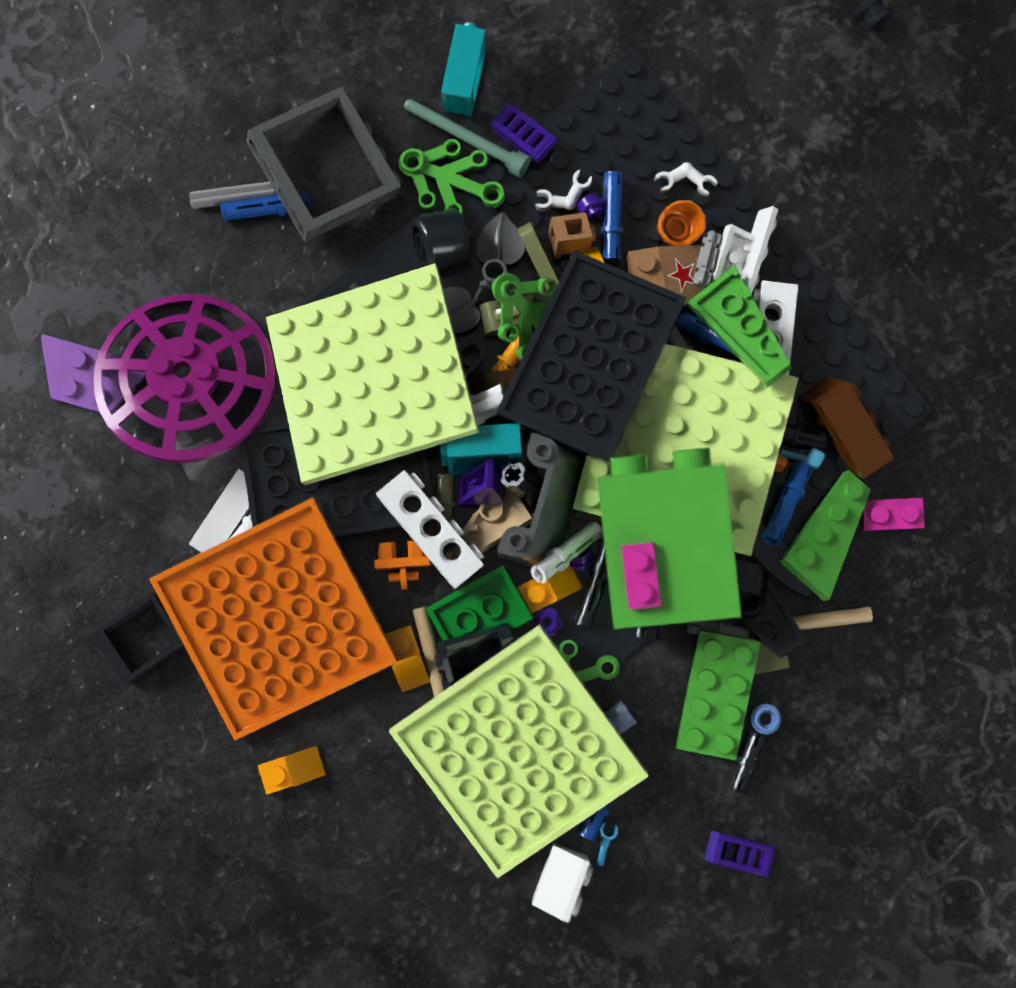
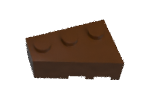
(849, 425)

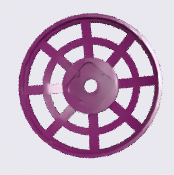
(189, 390)

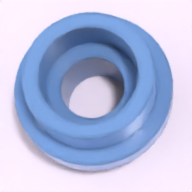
(775, 718)

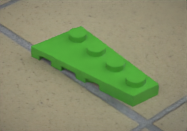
(739, 323)
(826, 537)

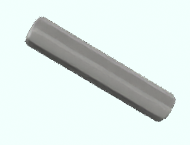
(216, 196)

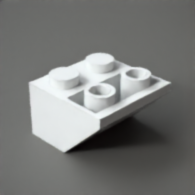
(561, 882)

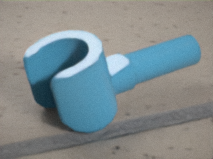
(605, 842)

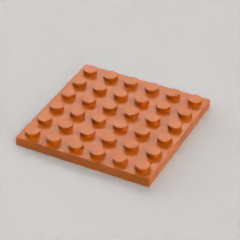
(274, 619)

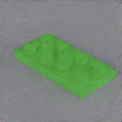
(717, 694)

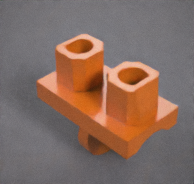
(388, 560)

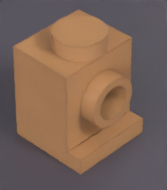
(571, 234)

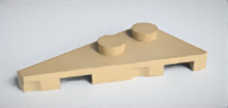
(490, 523)

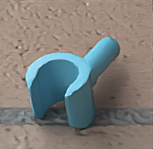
(813, 458)

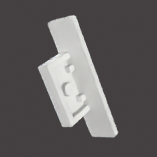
(745, 248)

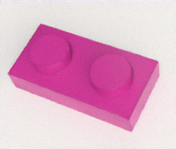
(893, 514)
(641, 575)

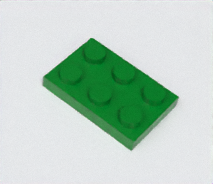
(481, 605)

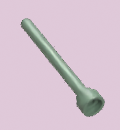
(516, 161)

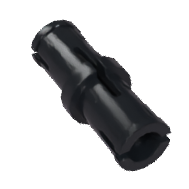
(747, 762)

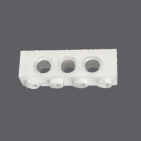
(783, 299)
(408, 486)

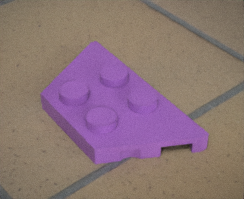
(71, 375)

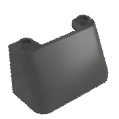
(554, 507)

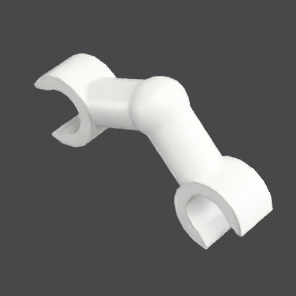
(691, 173)
(564, 202)

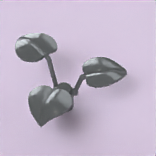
(495, 248)

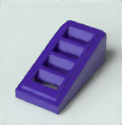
(510, 120)
(720, 854)

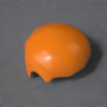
(681, 223)

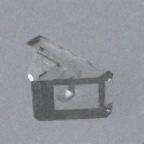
(193, 469)

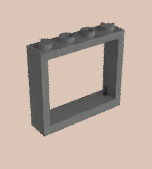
(285, 190)

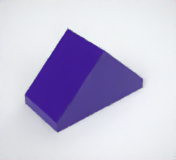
(482, 485)

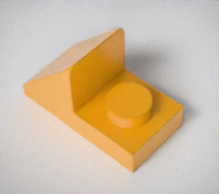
(557, 587)
(410, 667)
(291, 770)

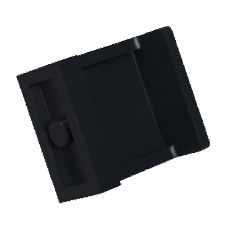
(469, 651)

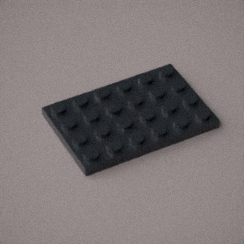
(591, 357)
(345, 499)

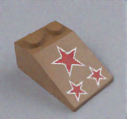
(668, 267)

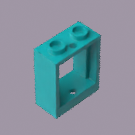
(463, 69)
(493, 441)

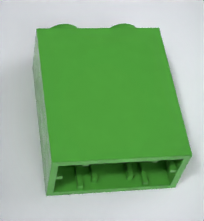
(691, 530)

